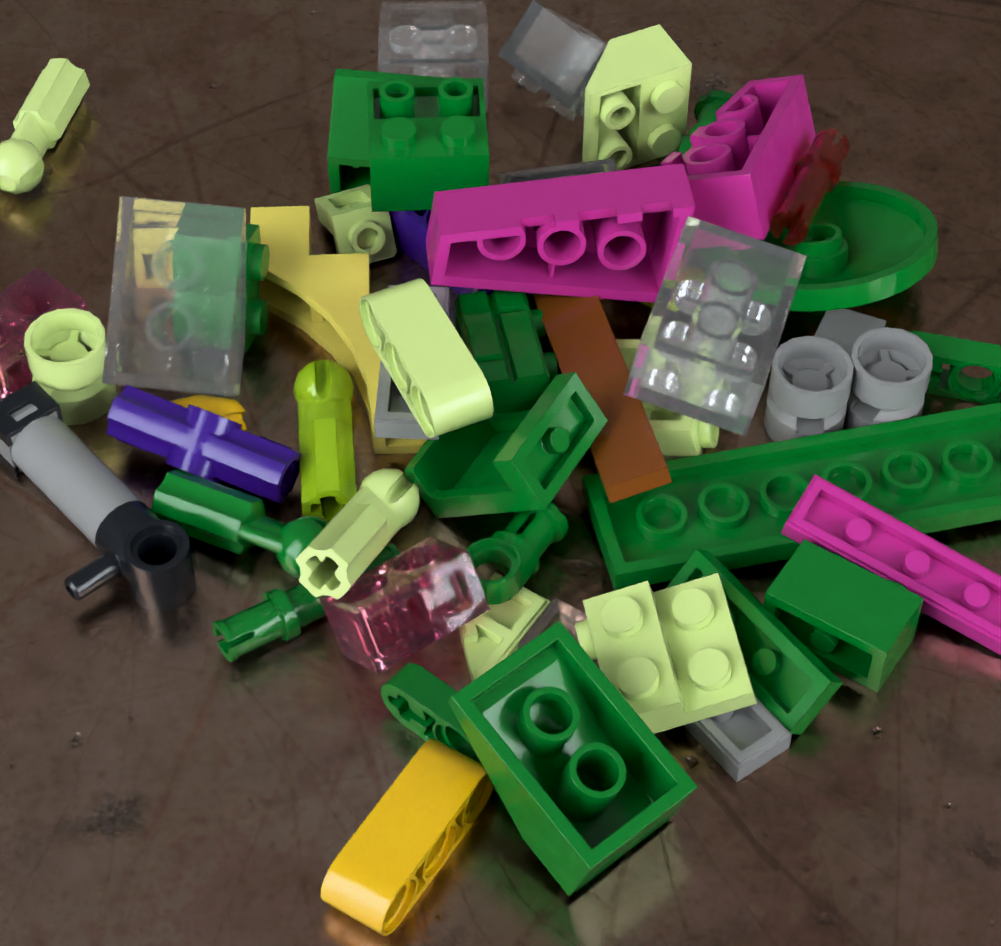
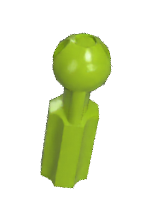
(325, 438)

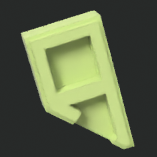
(499, 630)

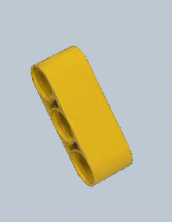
(407, 837)

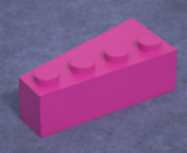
(749, 155)

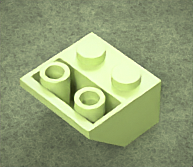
(637, 99)

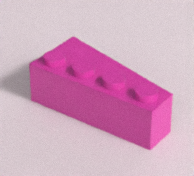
(562, 234)

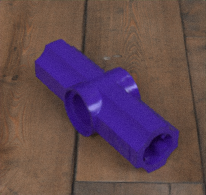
(203, 444)

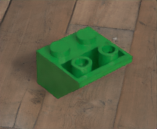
(349, 127)
(425, 140)

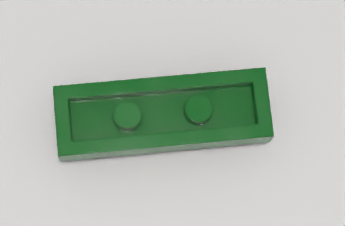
(780, 667)

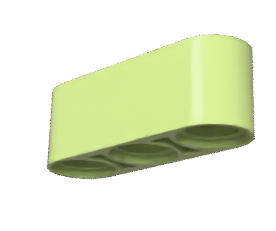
(426, 358)

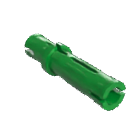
(277, 616)

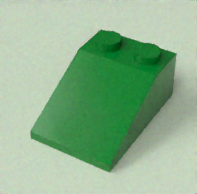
(569, 757)

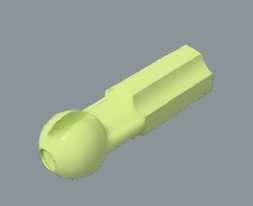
(40, 124)
(358, 533)

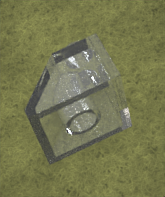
(553, 56)

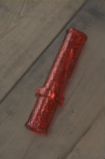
(815, 176)

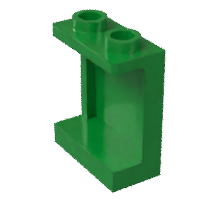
(511, 458)

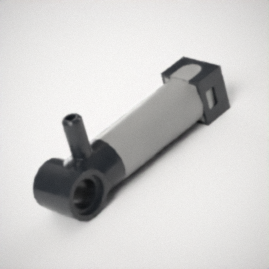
(130, 536)

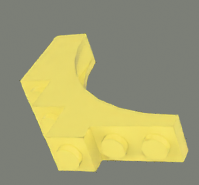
(323, 301)

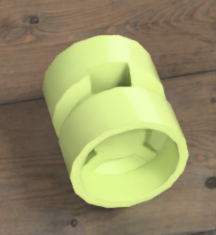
(68, 362)

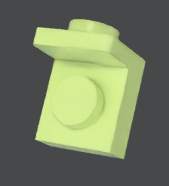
(354, 224)

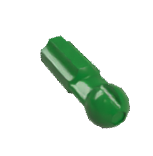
(231, 518)

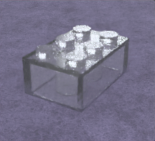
(715, 326)

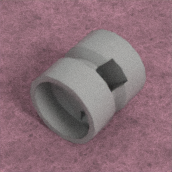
(887, 377)
(807, 388)

